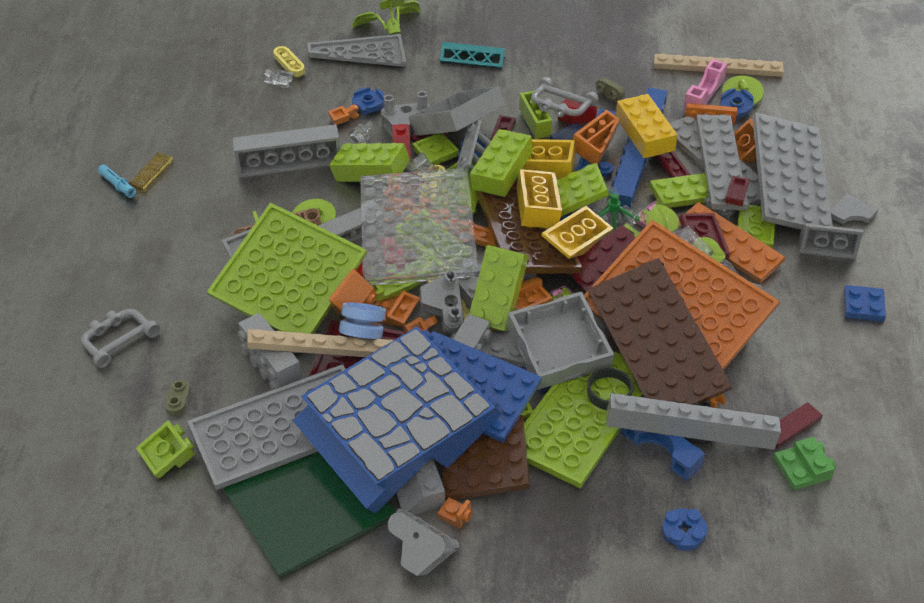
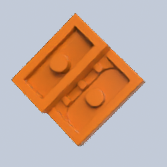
(398, 308)

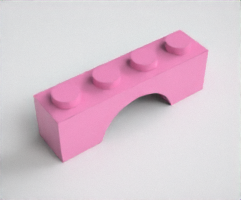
(711, 81)

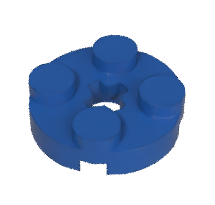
(744, 97)
(374, 103)
(684, 517)

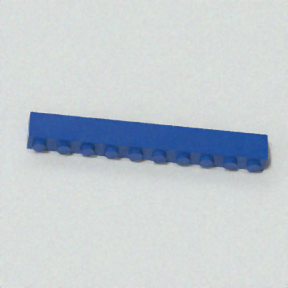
(632, 162)

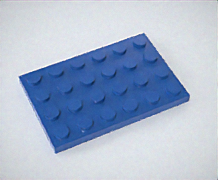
(504, 382)

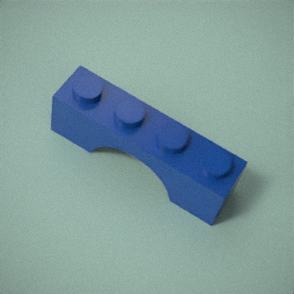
(685, 457)

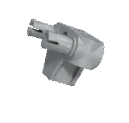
(392, 113)
(437, 297)
(424, 551)

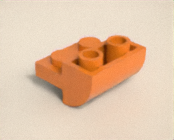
(532, 293)

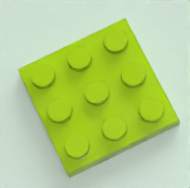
(581, 188)

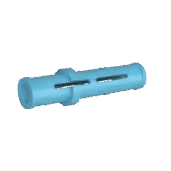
(120, 184)

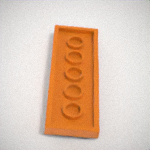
(745, 251)

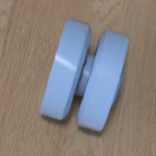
(362, 320)

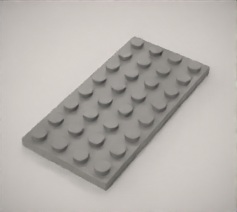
(790, 172)
(255, 432)

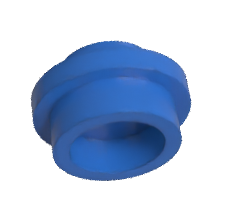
(605, 168)

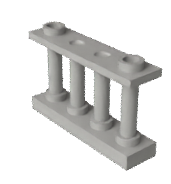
(470, 144)

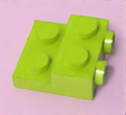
(166, 448)

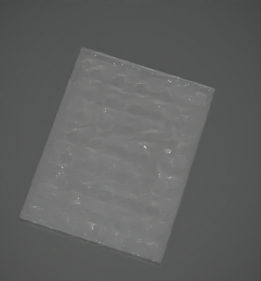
(417, 226)

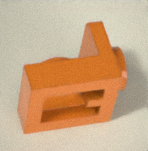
(455, 512)

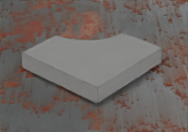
(852, 209)

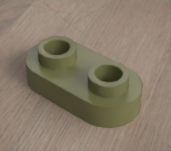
(610, 89)
(179, 394)

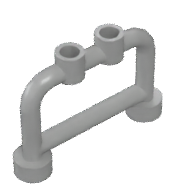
(546, 84)
(101, 356)

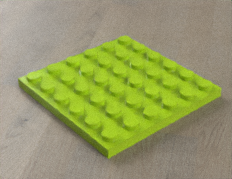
(286, 271)

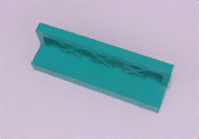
(472, 50)

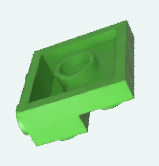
(805, 463)

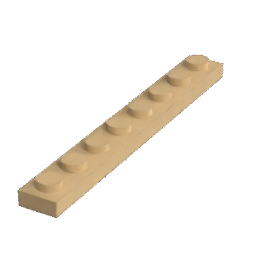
(734, 66)
(313, 343)

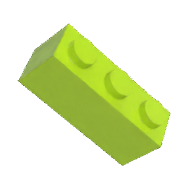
(537, 120)

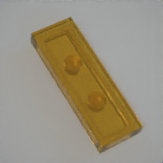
(151, 171)

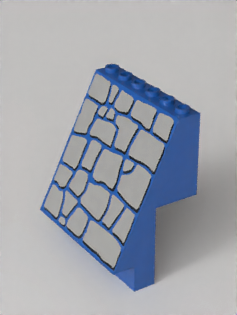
(395, 415)

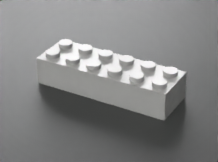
(286, 150)

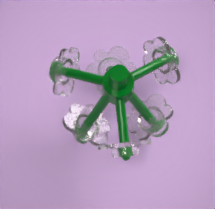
(619, 213)

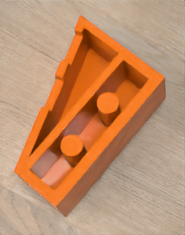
(596, 136)

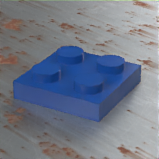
(864, 303)

